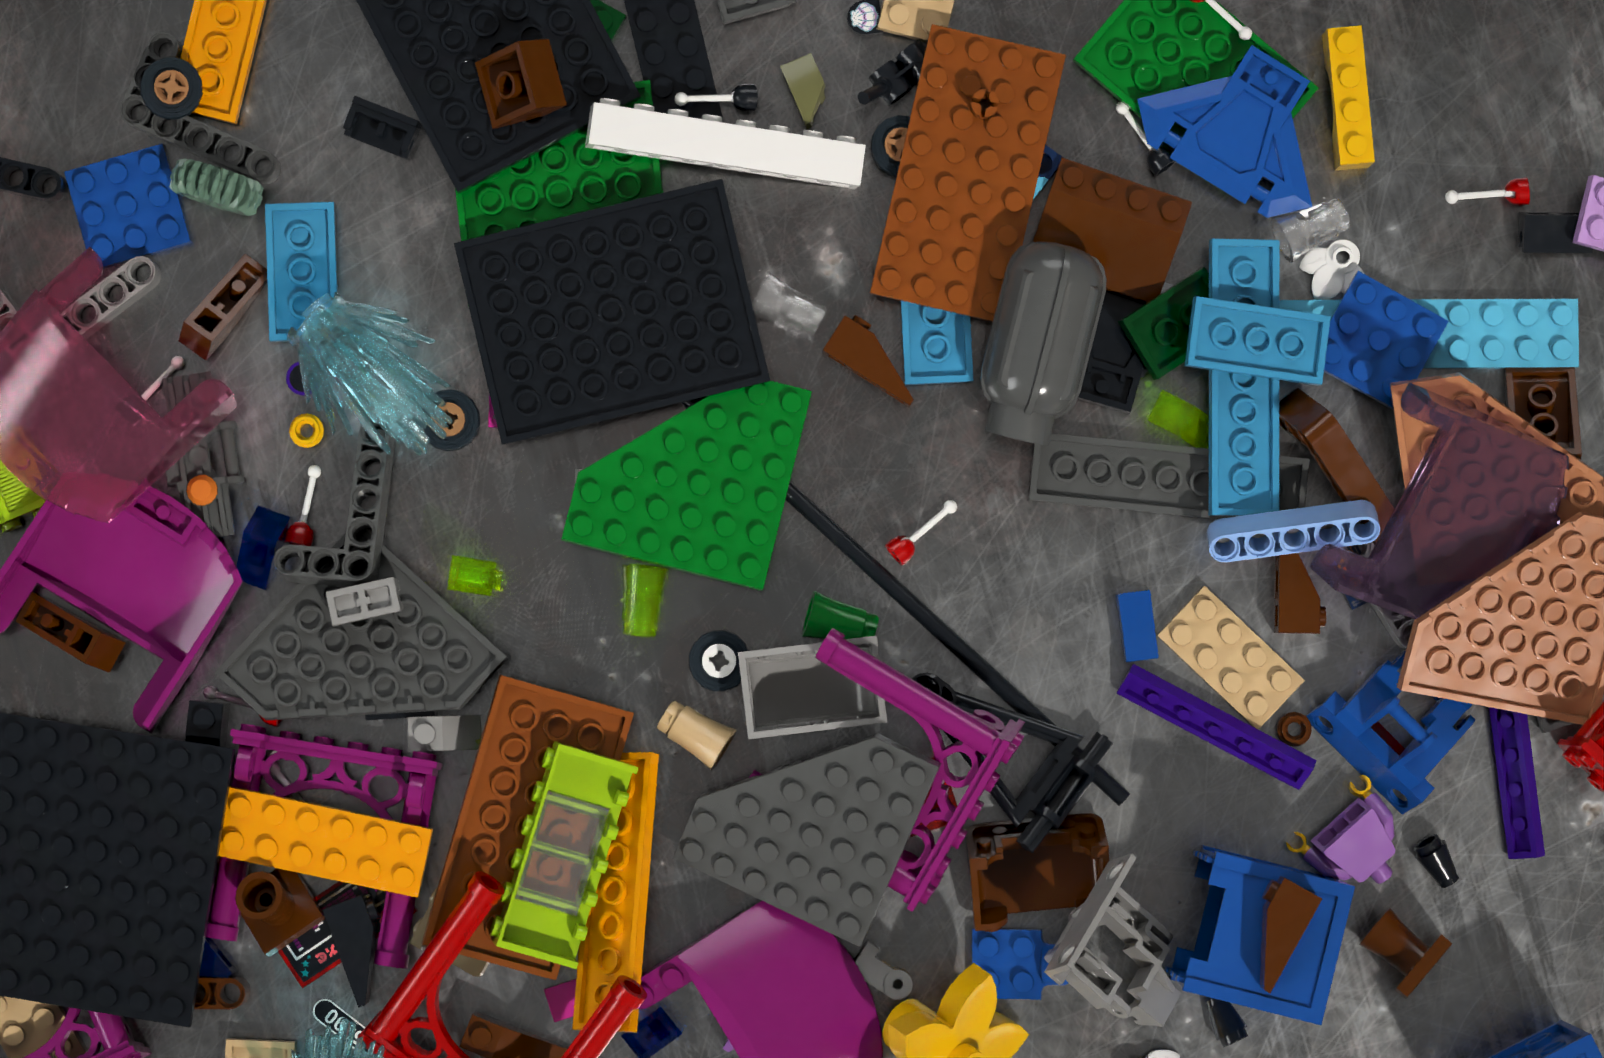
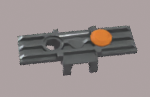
(193, 474)

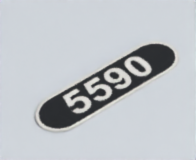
(328, 1012)

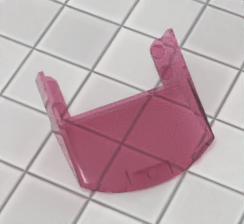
(74, 421)

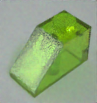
(1179, 420)
(475, 576)

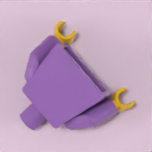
(1355, 841)

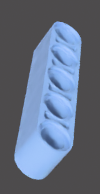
(1308, 538)

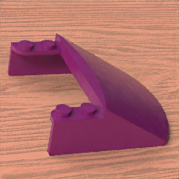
(144, 575)
(776, 987)

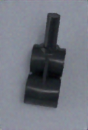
(896, 78)

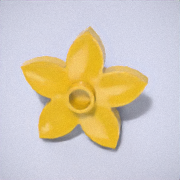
(962, 1026)

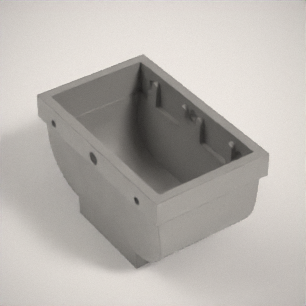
(796, 693)

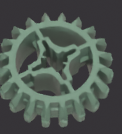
(216, 187)

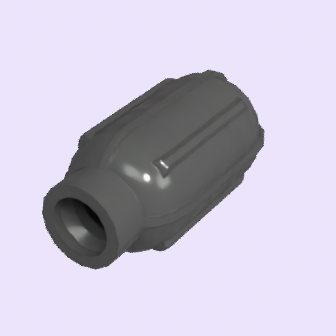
(1041, 338)

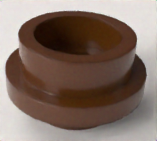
(1302, 736)

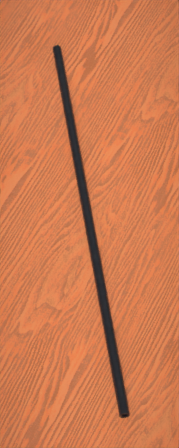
(931, 621)

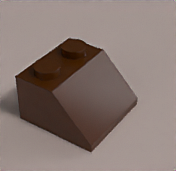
(520, 82)

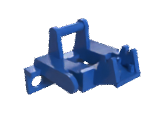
(1371, 754)

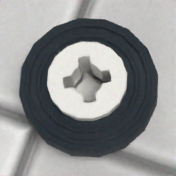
(703, 663)

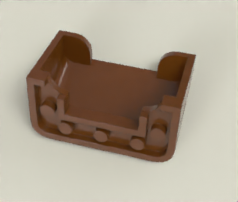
(1015, 880)

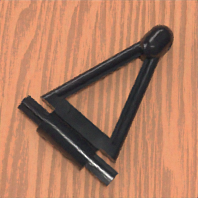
(1056, 783)

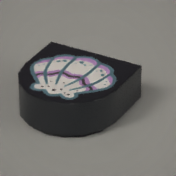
(864, 17)

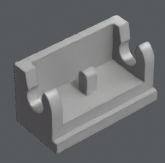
(364, 601)

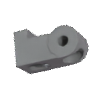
(891, 981)

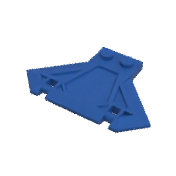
(1237, 132)

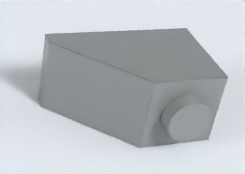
(443, 733)

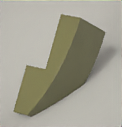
(805, 86)

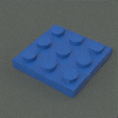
(128, 206)
(1379, 338)

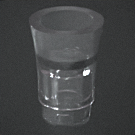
(1309, 228)
(787, 306)

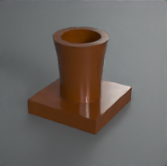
(277, 908)
(1404, 950)

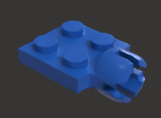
(1014, 961)

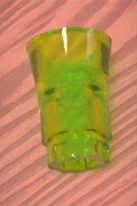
(642, 598)

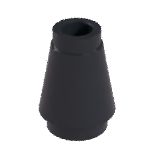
(1436, 859)
(1226, 1022)

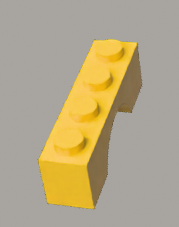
(1350, 100)

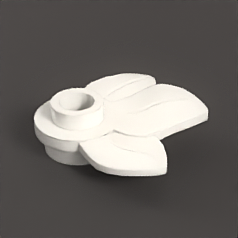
(1329, 274)

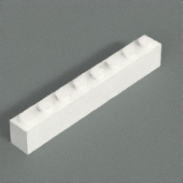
(725, 145)

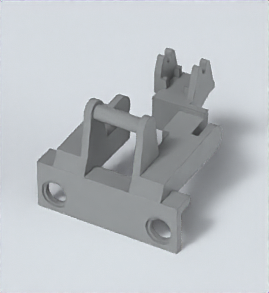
(1144, 943)

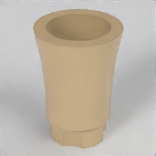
(696, 733)

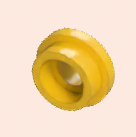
(297, 425)

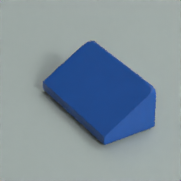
(1137, 626)

